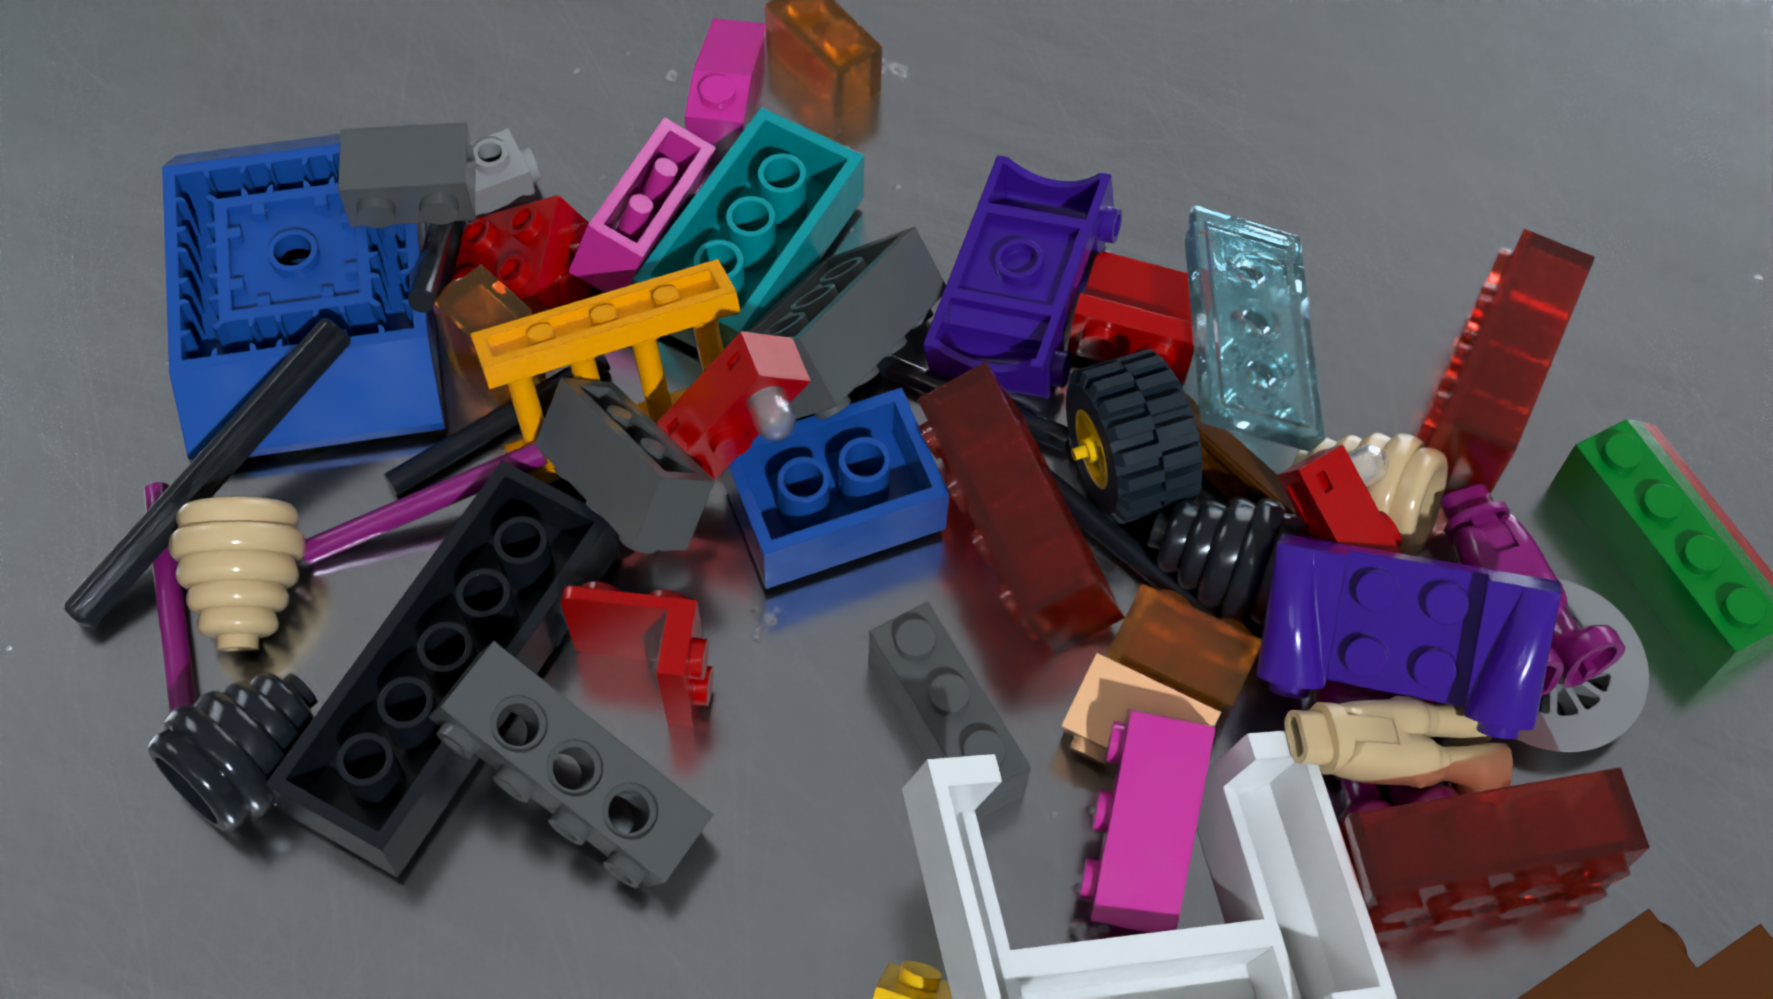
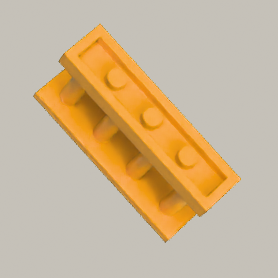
(601, 325)

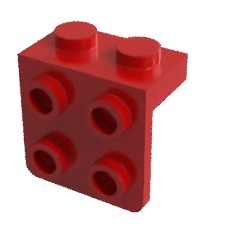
(528, 251)
(1134, 309)
(649, 628)

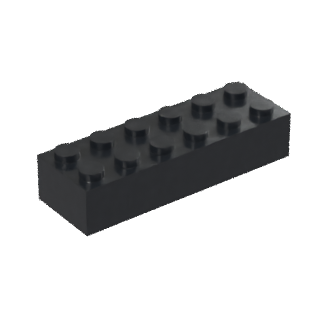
(371, 756)

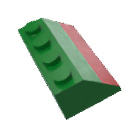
(1673, 544)

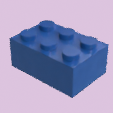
(837, 489)

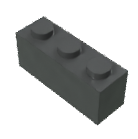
(624, 465)
(944, 700)

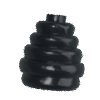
(1224, 551)
(231, 745)

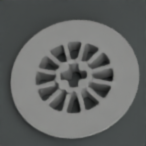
(1622, 684)

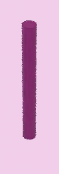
(416, 505)
(171, 619)

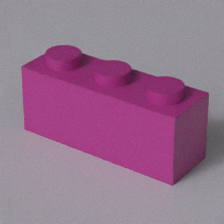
(641, 207)
(1147, 821)

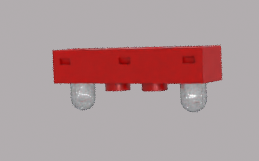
(736, 400)
(1335, 501)

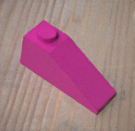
(726, 83)

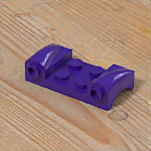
(1021, 277)
(1409, 630)

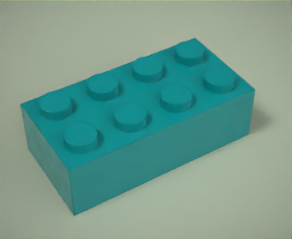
(763, 216)

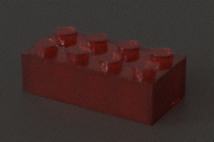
(1503, 358)
(1017, 511)
(1494, 851)

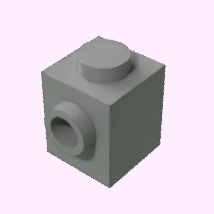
(503, 174)

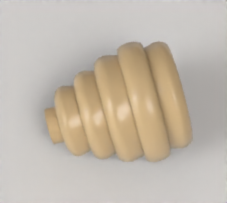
(1410, 487)
(237, 565)

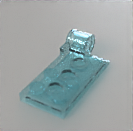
(1255, 275)

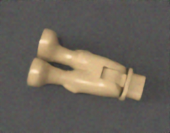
(1393, 746)

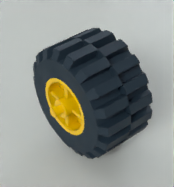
(1133, 436)

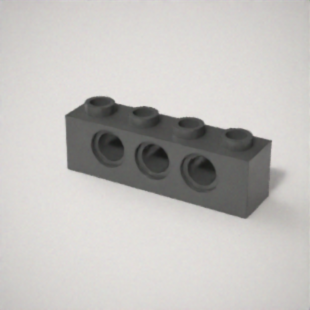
(664, 813)

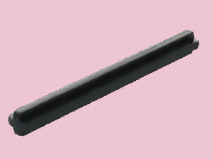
(207, 472)

